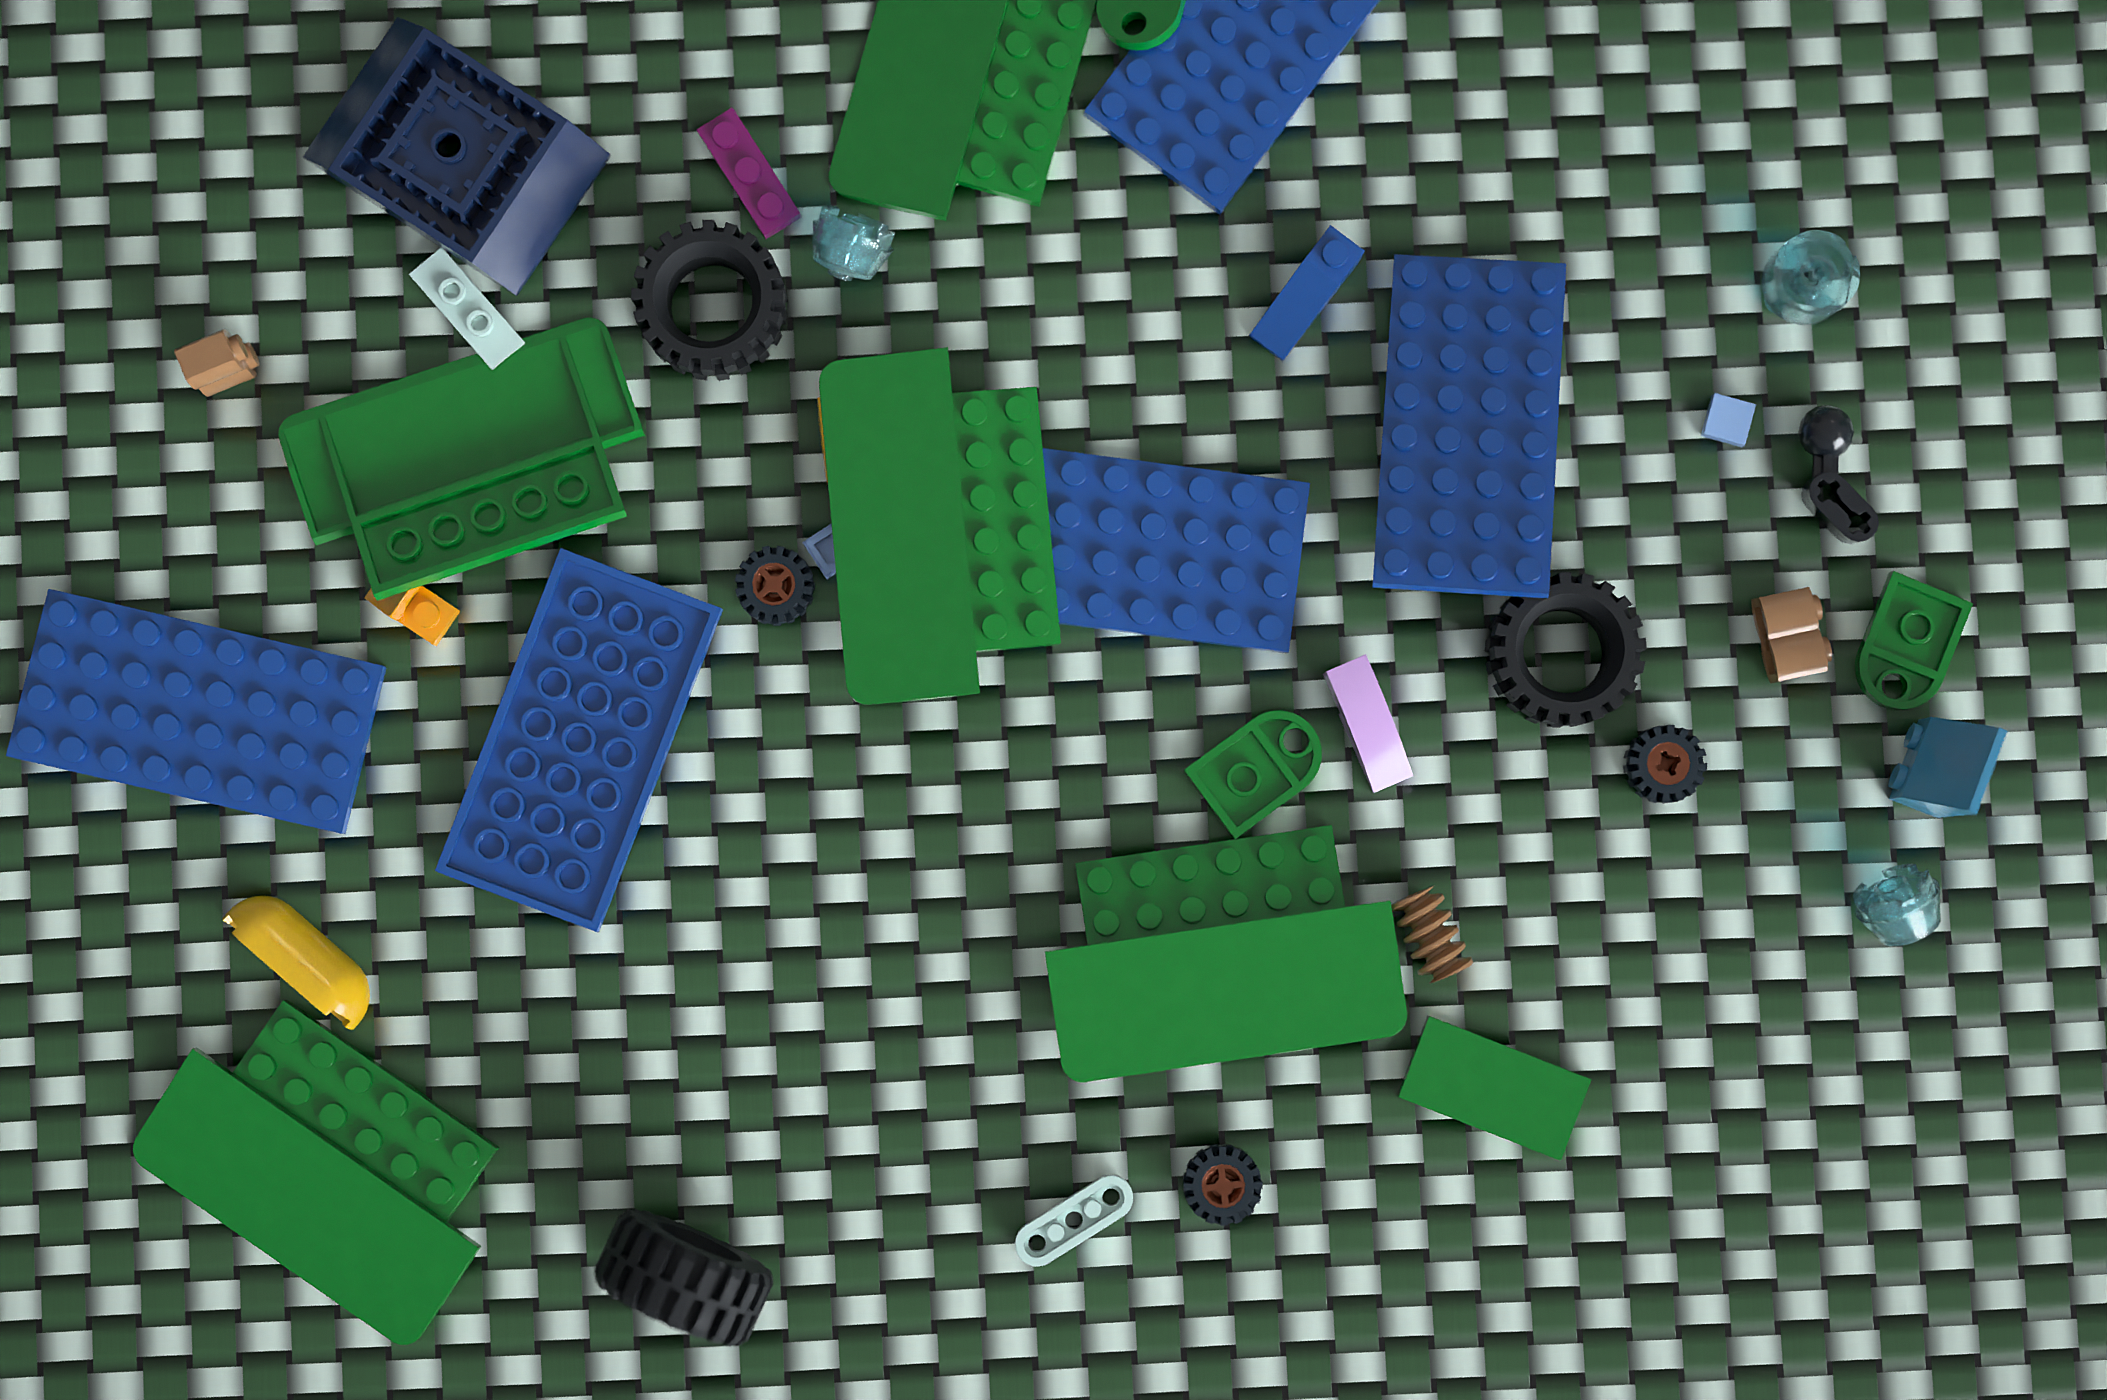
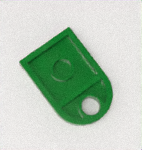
(1161, 20)
(1910, 638)
(1254, 771)

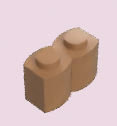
(217, 362)
(1791, 634)

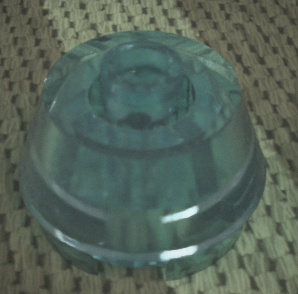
(850, 244)
(1900, 906)

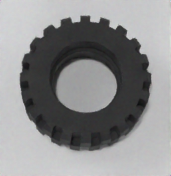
(683, 1277)

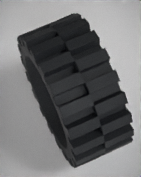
(692, 251)
(1618, 643)

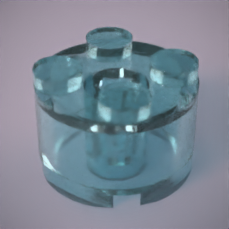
(1829, 264)

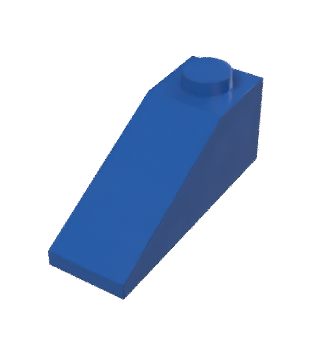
(1307, 293)

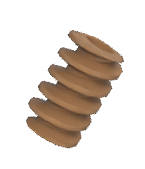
(1431, 934)

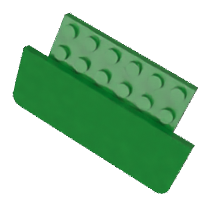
(960, 100)
(467, 458)
(933, 525)
(1221, 958)
(324, 1168)

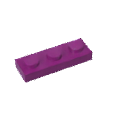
(749, 173)

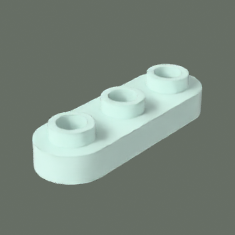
(1059, 1234)

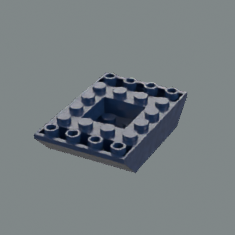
(505, 187)

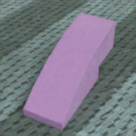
(1368, 723)

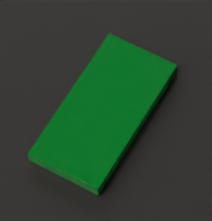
(1494, 1088)

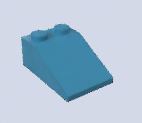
(1946, 766)

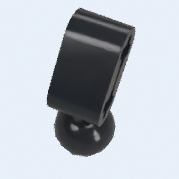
(1826, 435)

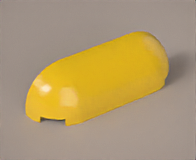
(302, 957)

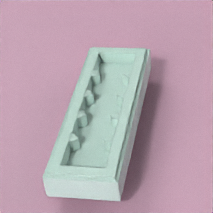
(466, 308)

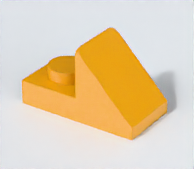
(419, 611)

